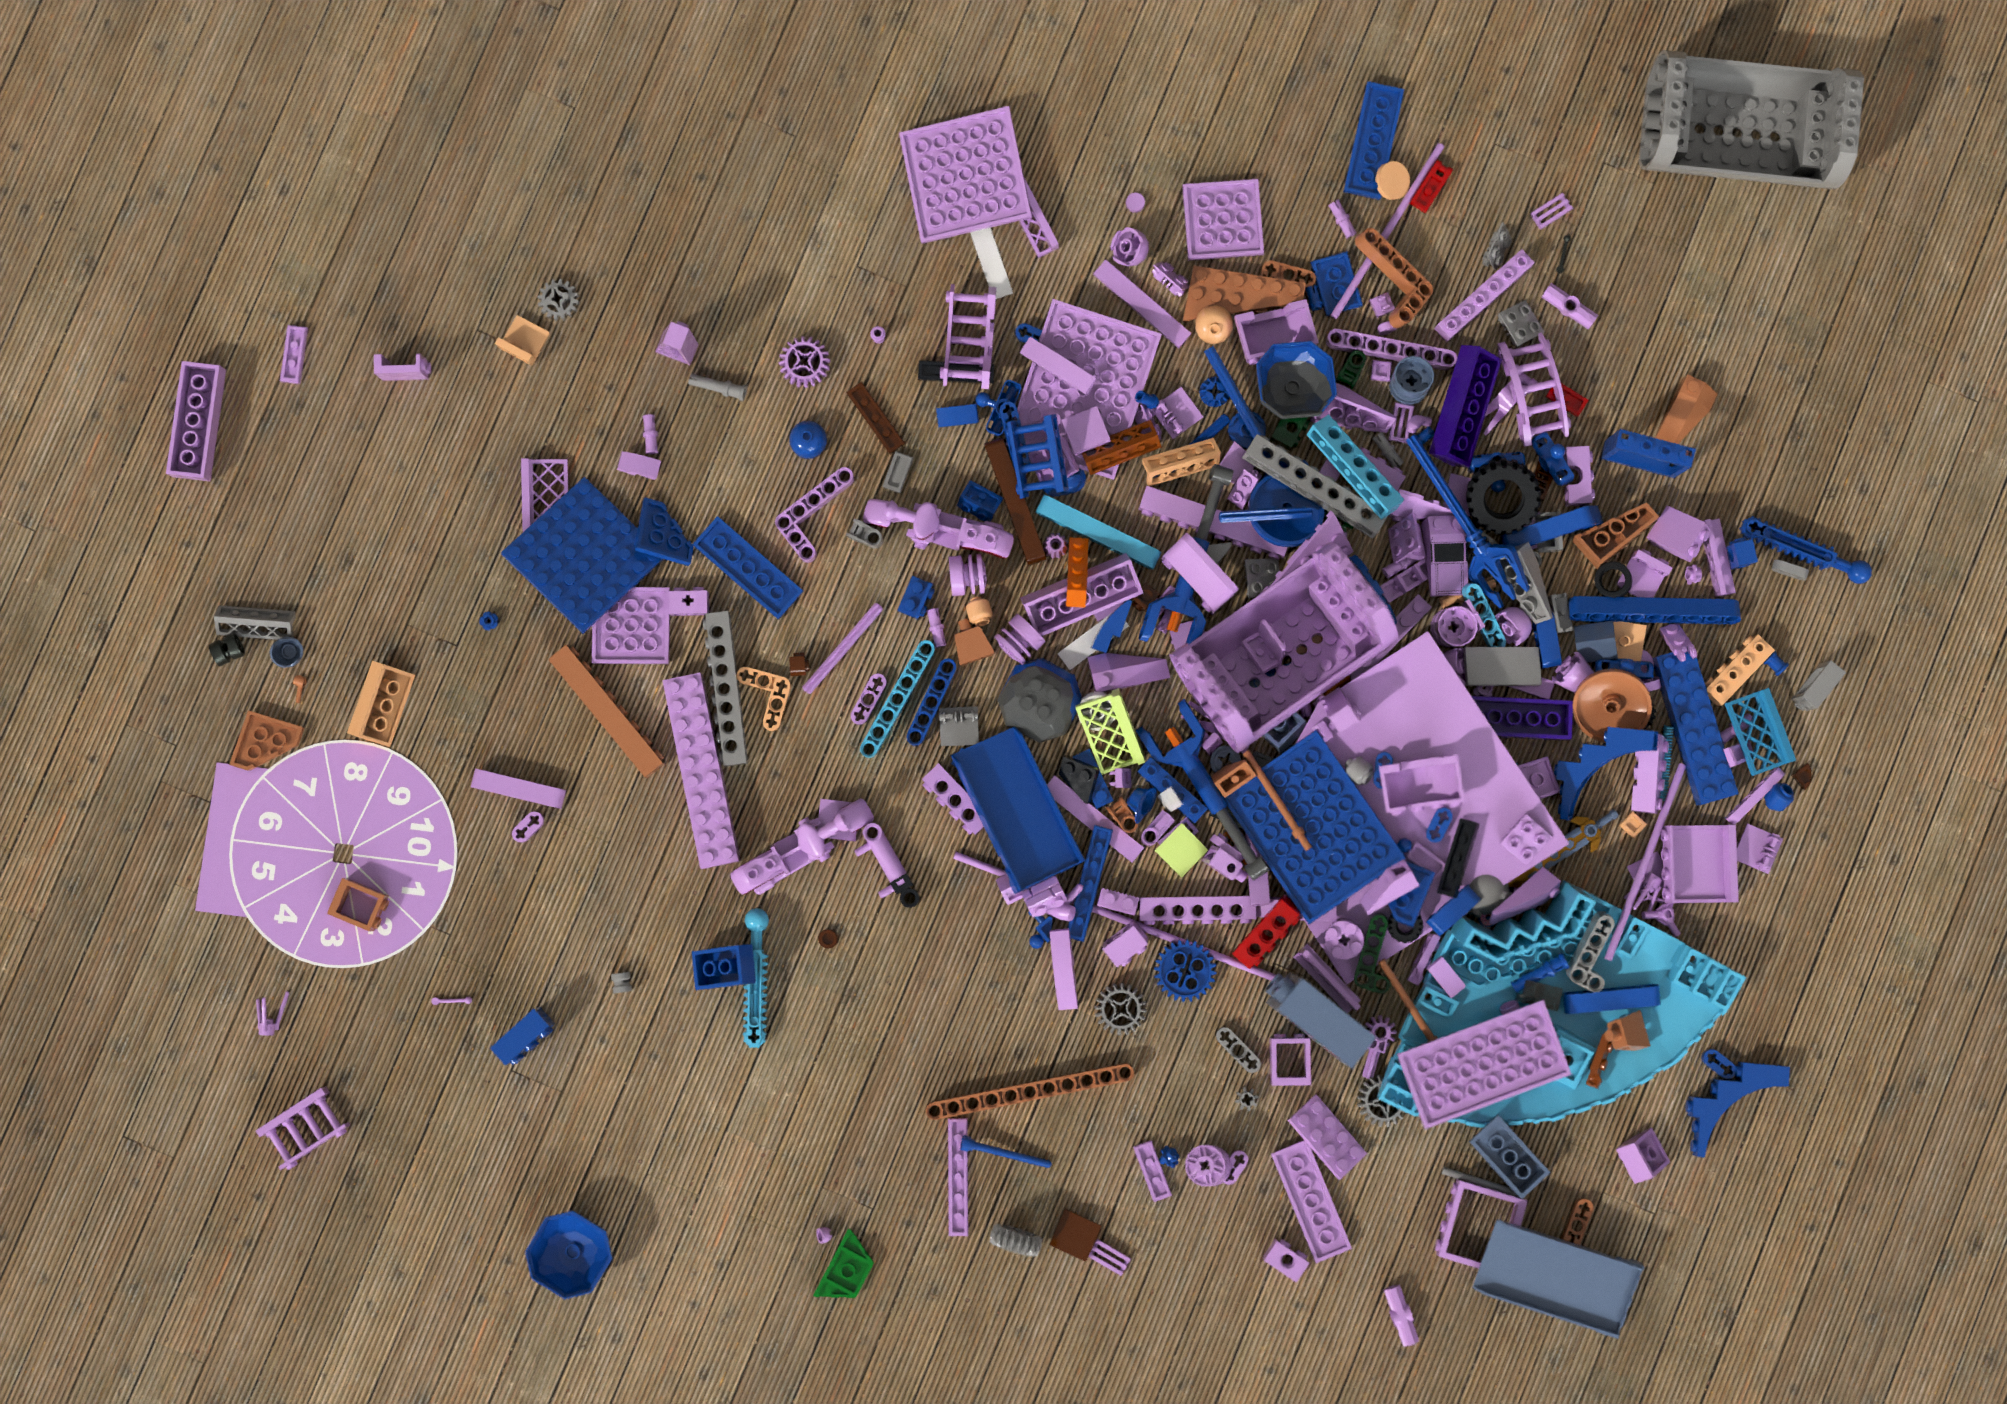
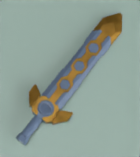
(1577, 838)

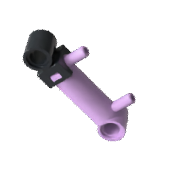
(890, 864)

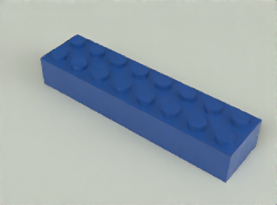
(1695, 728)

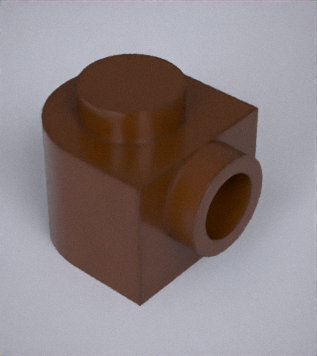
(798, 664)

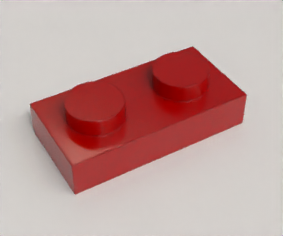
(1573, 401)

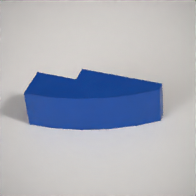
(1111, 627)

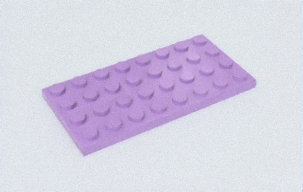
(1483, 1064)

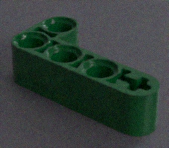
(1374, 951)

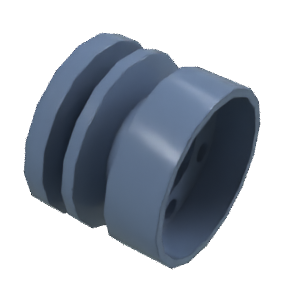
(1418, 373)

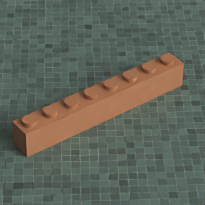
(607, 711)

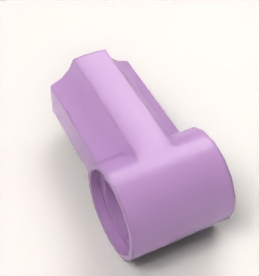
(1158, 827)

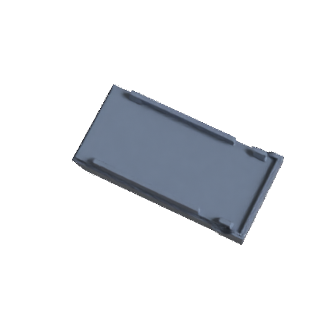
(1558, 1278)

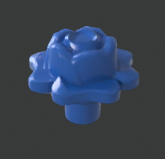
(1169, 1156)

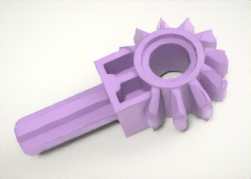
(1379, 1044)

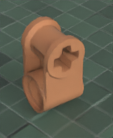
(1122, 814)

